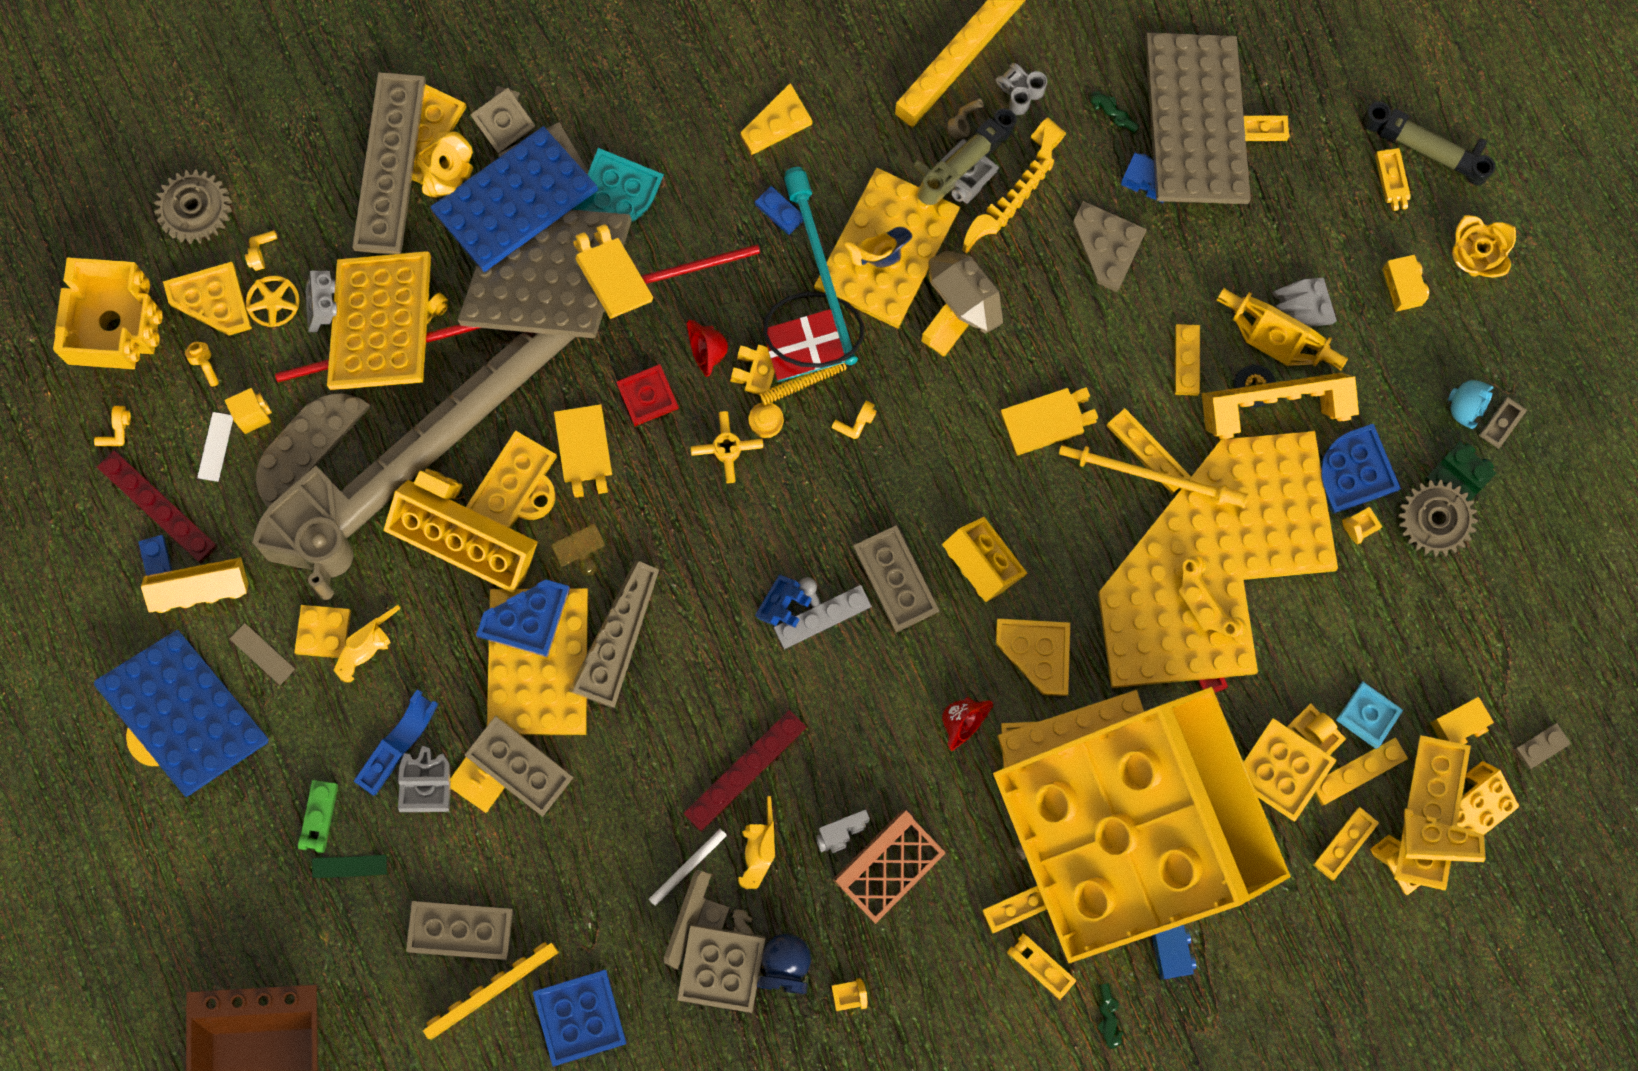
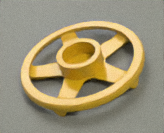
(272, 300)

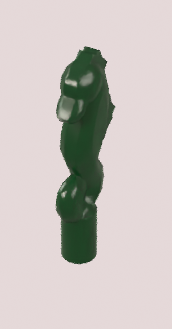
(1109, 105)
(1108, 1026)

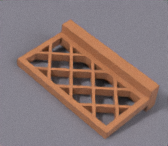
(873, 850)

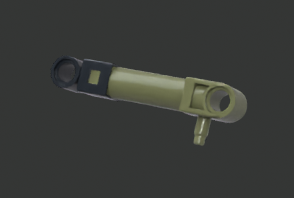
(986, 139)

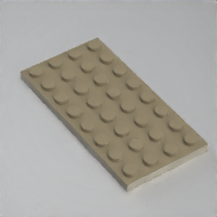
(1197, 118)

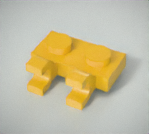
(761, 372)

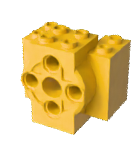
(97, 296)

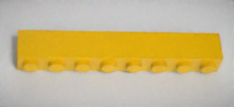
(954, 59)

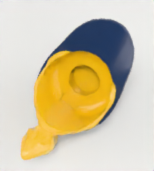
(880, 250)

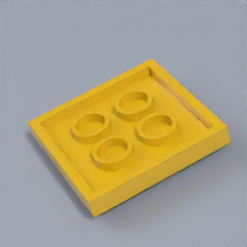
(1286, 769)

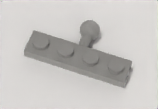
(821, 615)

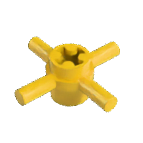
(727, 438)

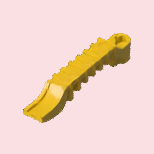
(1048, 136)

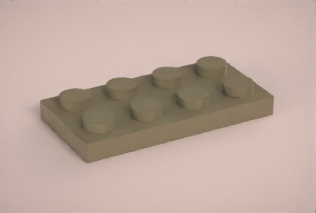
(896, 579)
(519, 766)
(459, 930)

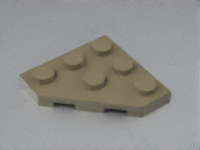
(1107, 243)

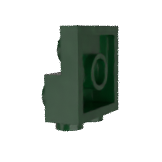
(1463, 470)

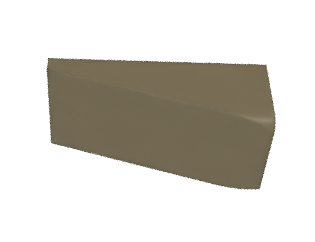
(1502, 422)

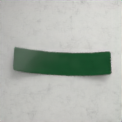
(349, 866)

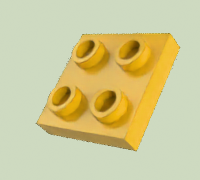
(1317, 729)

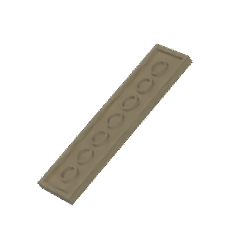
(389, 163)

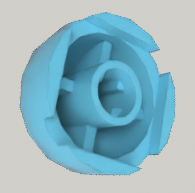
(1470, 401)

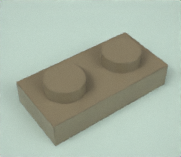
(1542, 746)

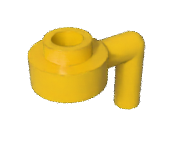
(254, 257)
(436, 306)
(199, 354)
(866, 415)
(120, 419)

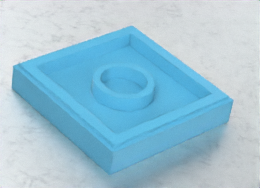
(1369, 715)

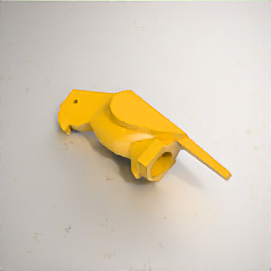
(362, 646)
(759, 850)

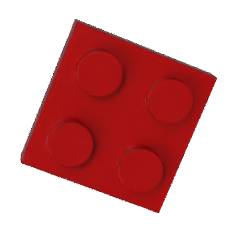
(647, 395)

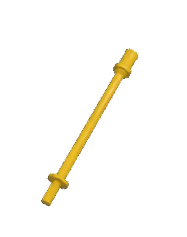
(1222, 494)

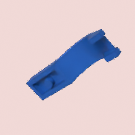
(396, 744)

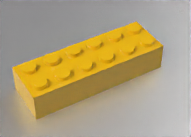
(460, 536)

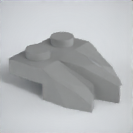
(1306, 302)
(424, 783)

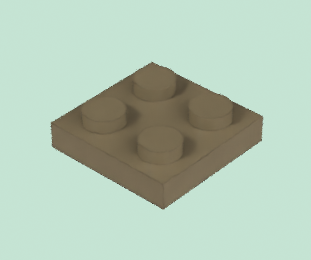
(503, 120)

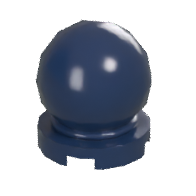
(786, 962)

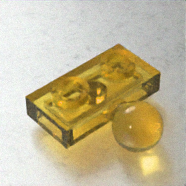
(578, 547)

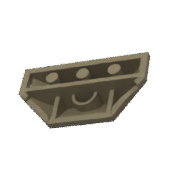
(966, 290)

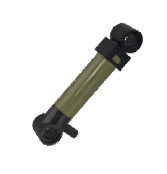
(1399, 128)

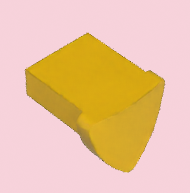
(1361, 525)
(850, 995)

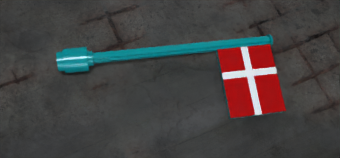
(819, 335)

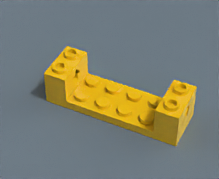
(1335, 390)

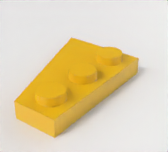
(776, 122)
(1437, 841)

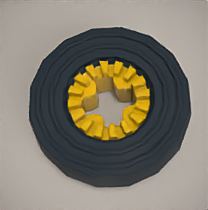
(1255, 373)

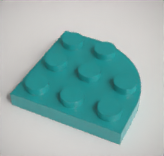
(621, 186)

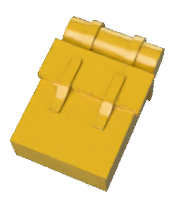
(438, 484)

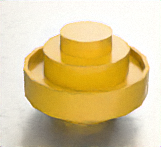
(766, 420)

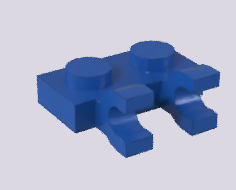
(777, 600)

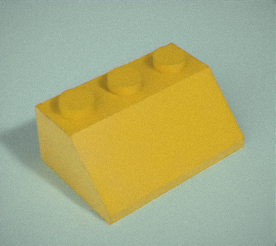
(984, 558)

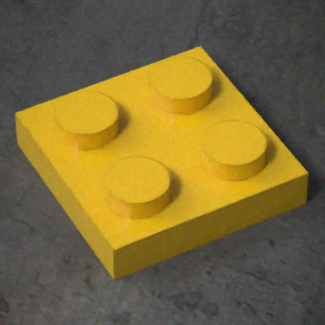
(322, 631)

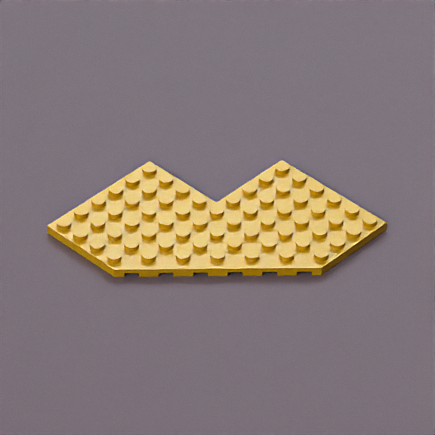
(1278, 533)

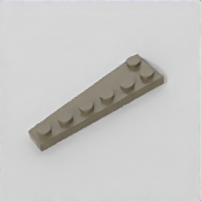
(610, 654)

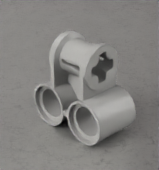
(1018, 85)

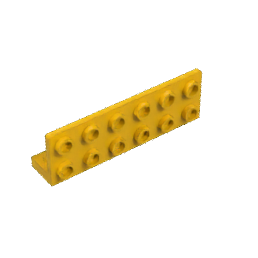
(1479, 811)

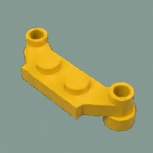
(1203, 602)

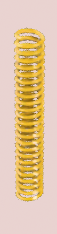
(799, 384)

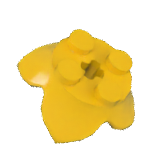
(1496, 241)

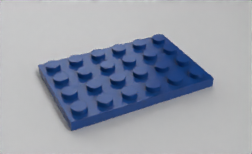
(514, 198)
(181, 712)

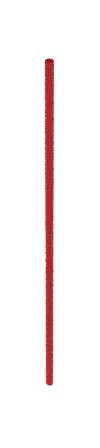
(458, 329)

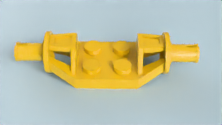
(1280, 333)

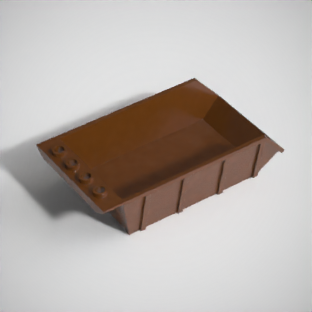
(252, 1035)

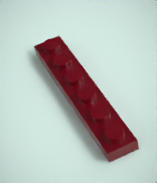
(157, 506)
(744, 771)

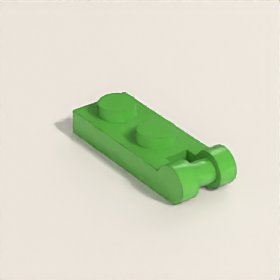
(318, 815)

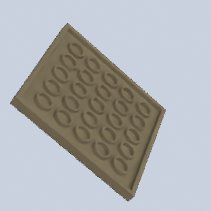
(541, 282)

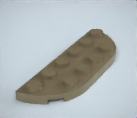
(306, 442)

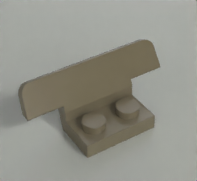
(694, 911)

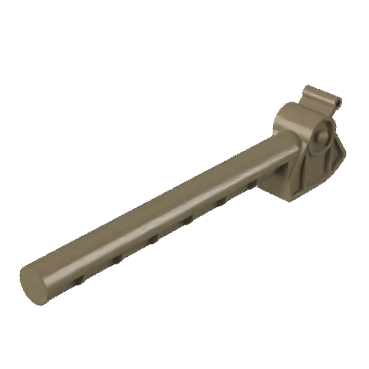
(314, 518)

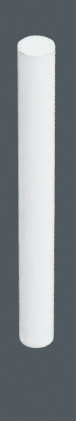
(687, 867)

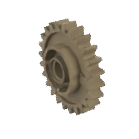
(195, 223)
(1455, 514)

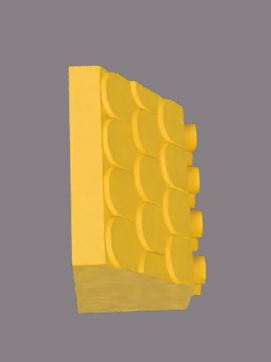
(1142, 826)

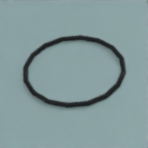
(804, 364)

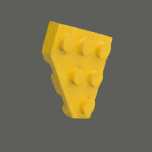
(211, 298)
(1038, 651)

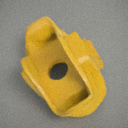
(449, 174)

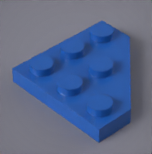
(526, 619)

